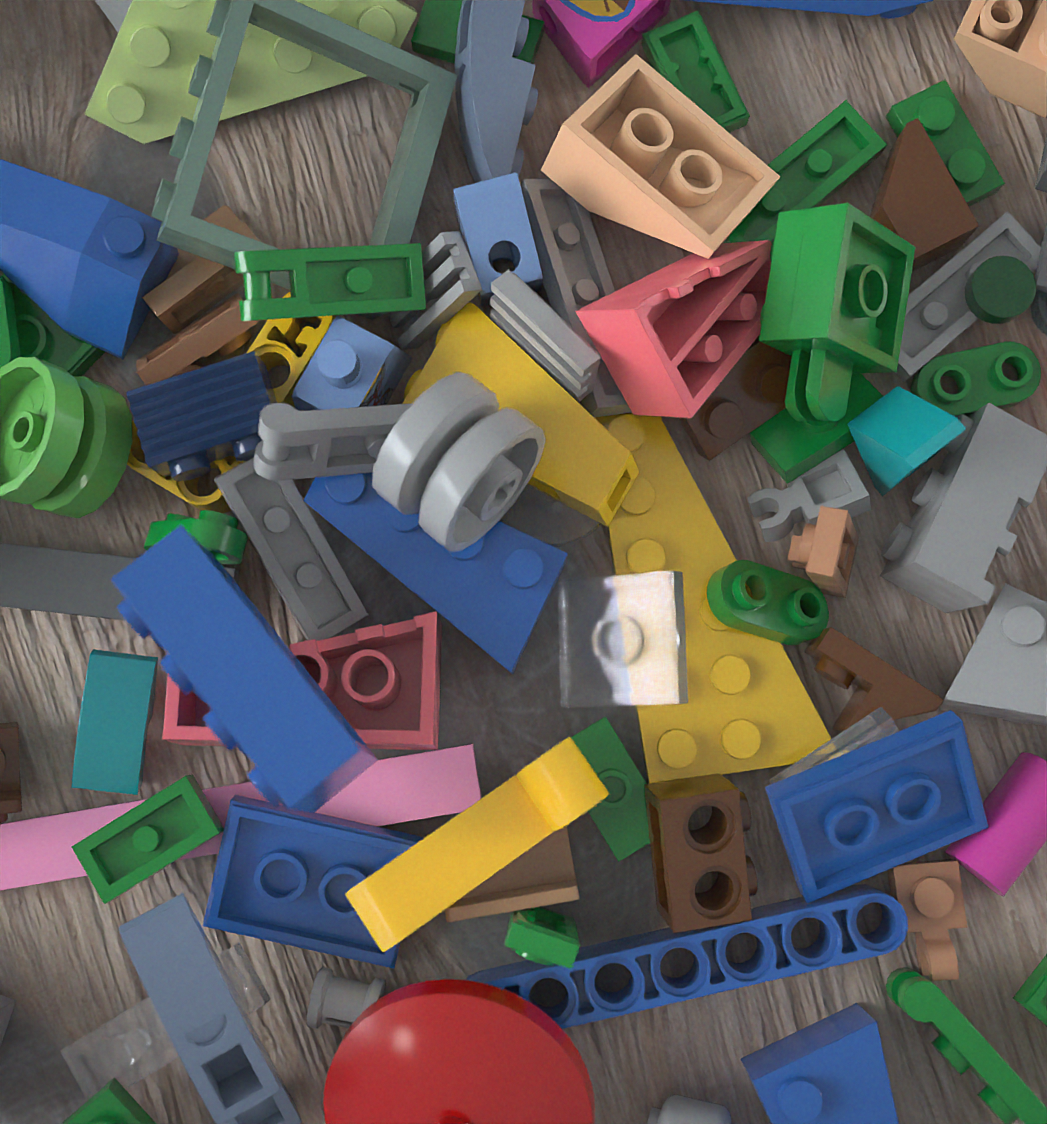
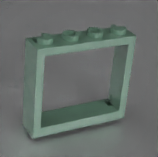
(320, 33)

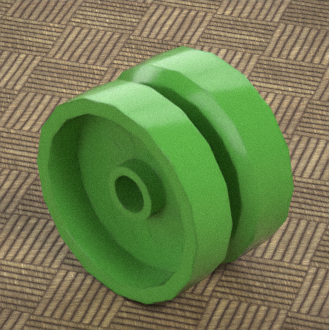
(60, 438)

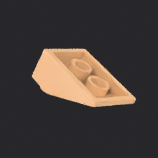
(657, 162)

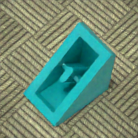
(901, 436)

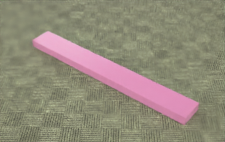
(382, 795)

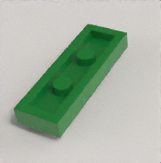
(813, 170)

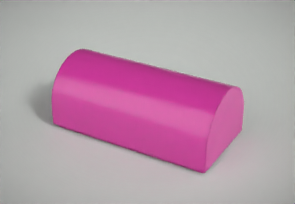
(1016, 826)

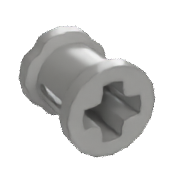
(340, 999)

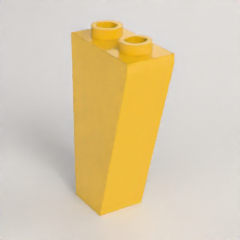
(580, 457)

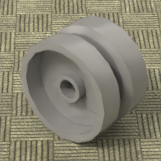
(457, 460)

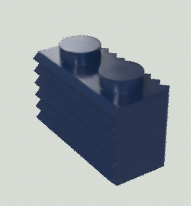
(202, 416)

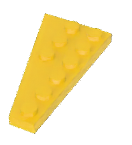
(742, 688)

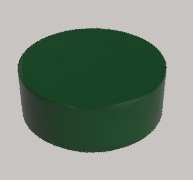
(1000, 289)

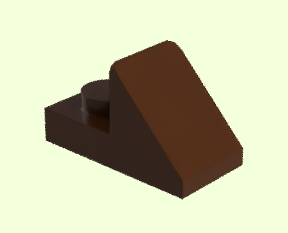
(876, 681)

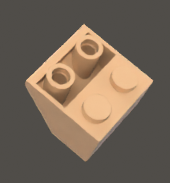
(1008, 49)

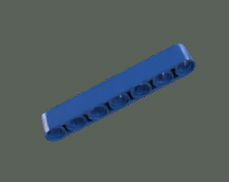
(711, 971)

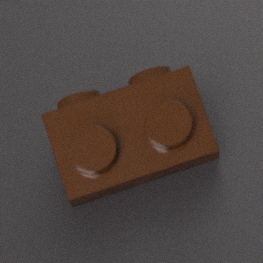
(742, 401)

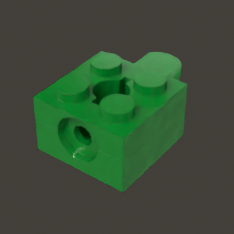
(834, 304)

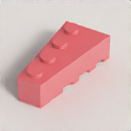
(376, 677)

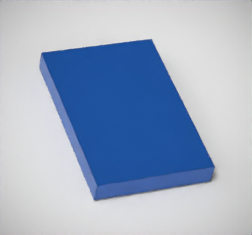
(878, 806)
(288, 874)

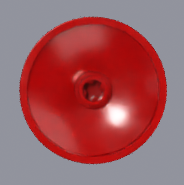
(456, 1058)

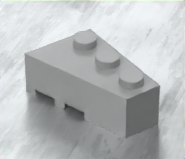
(967, 511)
(1006, 664)

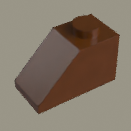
(921, 198)

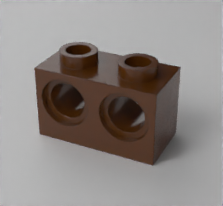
(686, 855)

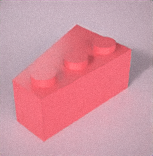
(681, 327)

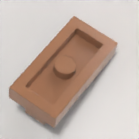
(216, 330)
(827, 550)

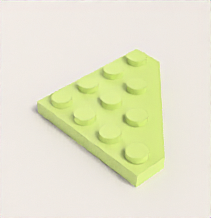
(161, 40)

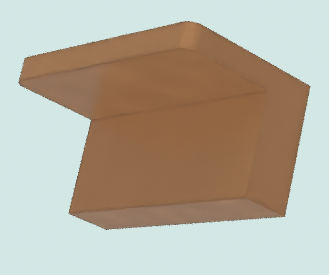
(196, 282)
(532, 880)

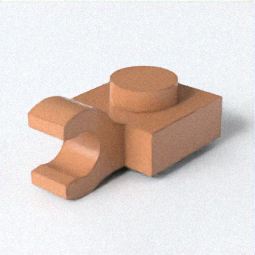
(933, 904)

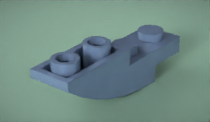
(492, 85)
(205, 1017)

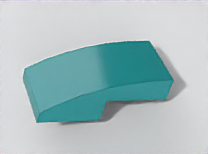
(114, 722)

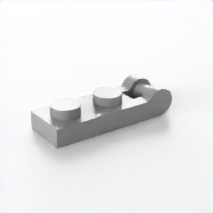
(322, 441)

